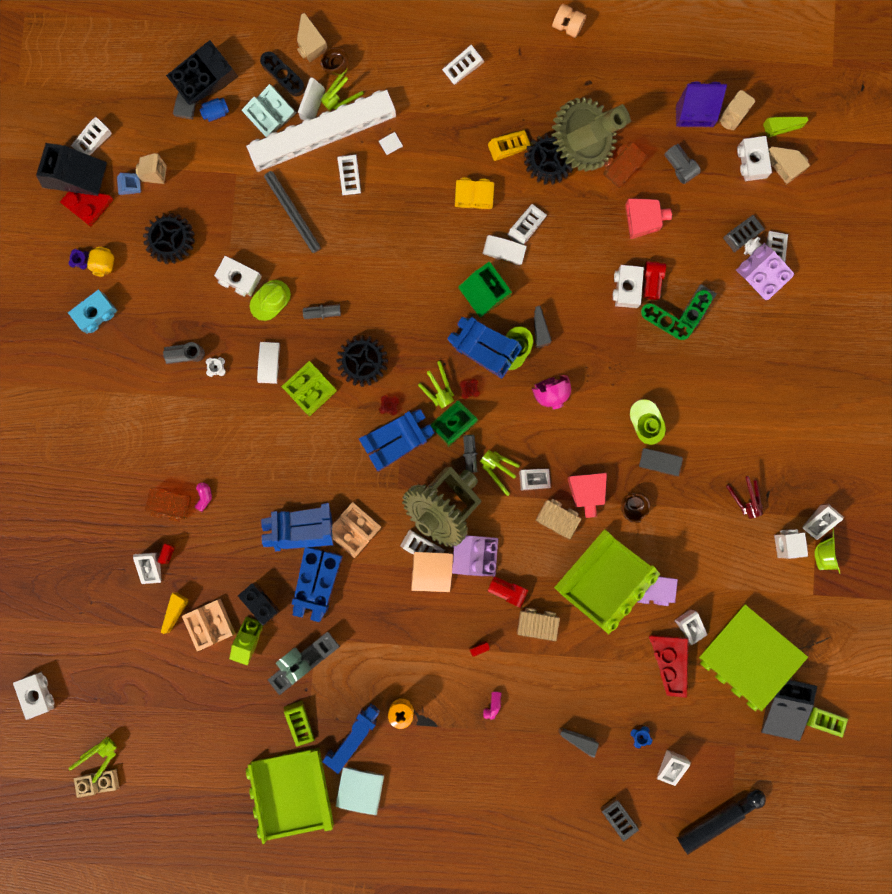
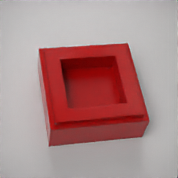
(166, 554)
(479, 649)

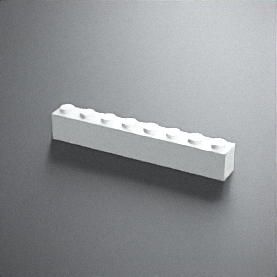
(321, 130)

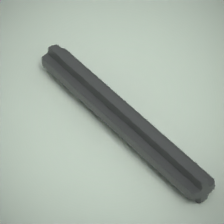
(292, 212)

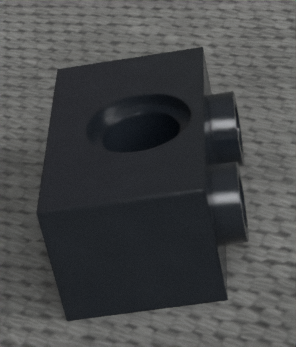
(259, 603)

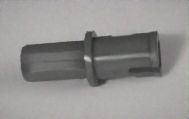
(321, 311)
(470, 453)

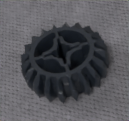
(539, 147)
(162, 241)
(370, 364)

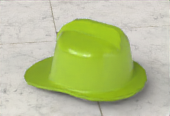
(270, 300)
(525, 339)
(647, 421)
(825, 555)

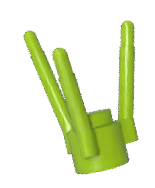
(330, 98)
(443, 398)
(491, 460)
(104, 748)

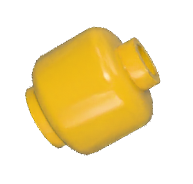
(100, 261)

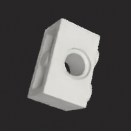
(759, 149)
(229, 268)
(633, 276)
(791, 544)
(29, 705)

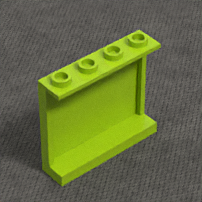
(607, 581)
(752, 658)
(289, 794)

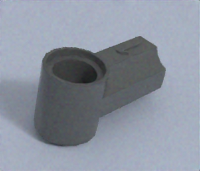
(684, 167)
(182, 353)

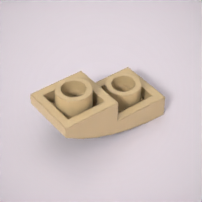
(106, 782)

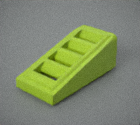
(779, 125)
(292, 708)
(815, 717)

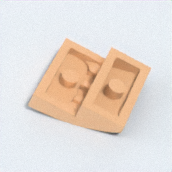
(354, 530)
(432, 572)
(208, 625)

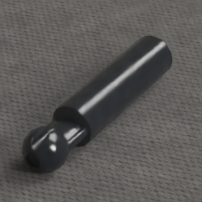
(721, 821)

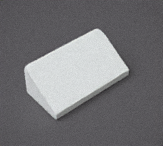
(311, 100)

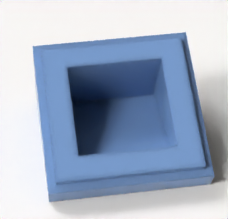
(128, 183)

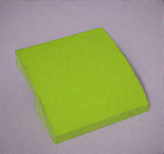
(309, 388)

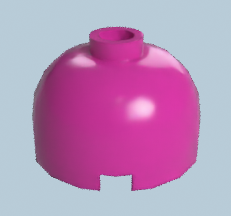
(553, 391)

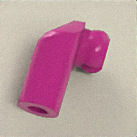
(205, 496)
(495, 706)

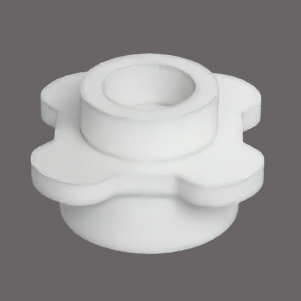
(751, 246)
(220, 367)

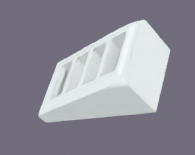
(467, 70)
(91, 128)
(343, 159)
(519, 234)
(783, 244)
(408, 539)

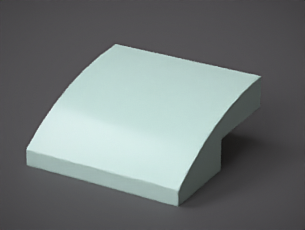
(269, 111)
(360, 791)

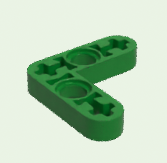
(683, 321)

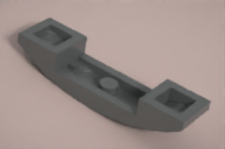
(313, 655)

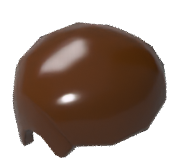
(334, 61)
(635, 506)

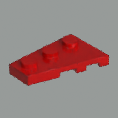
(673, 663)

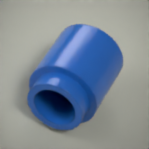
(214, 109)

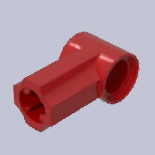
(654, 274)
(511, 593)

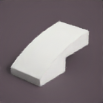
(504, 249)
(268, 362)

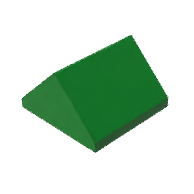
(453, 423)

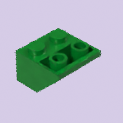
(485, 289)

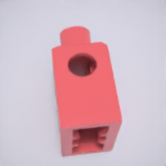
(645, 216)
(588, 492)

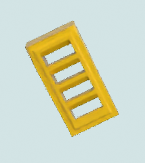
(498, 149)
(175, 608)

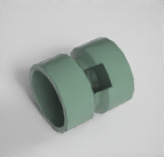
(288, 661)

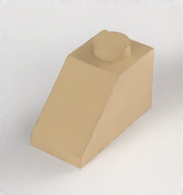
(309, 40)
(788, 163)
(151, 169)

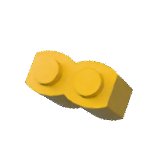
(474, 193)

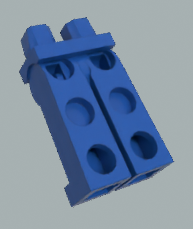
(476, 338)
(403, 427)
(298, 529)
(315, 598)
(364, 721)

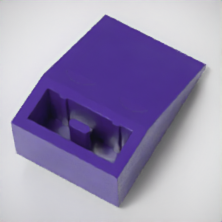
(700, 104)

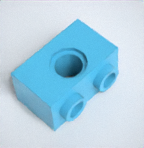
(82, 312)

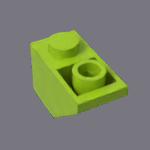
(246, 641)

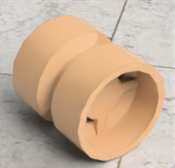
(575, 23)

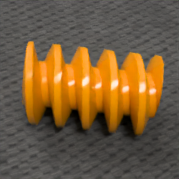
(397, 707)

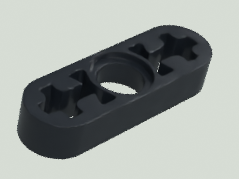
(280, 65)

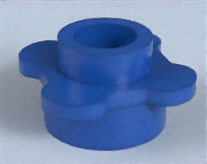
(646, 740)

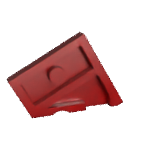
(86, 206)

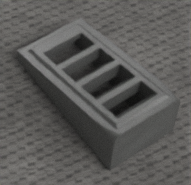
(733, 243)
(542, 335)
(584, 743)
(610, 806)

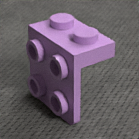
(765, 271)

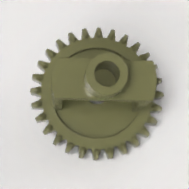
(587, 133)
(434, 515)

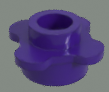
(75, 254)

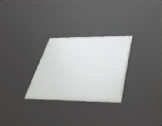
(390, 143)

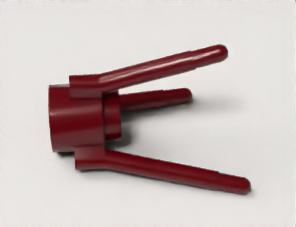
(754, 507)

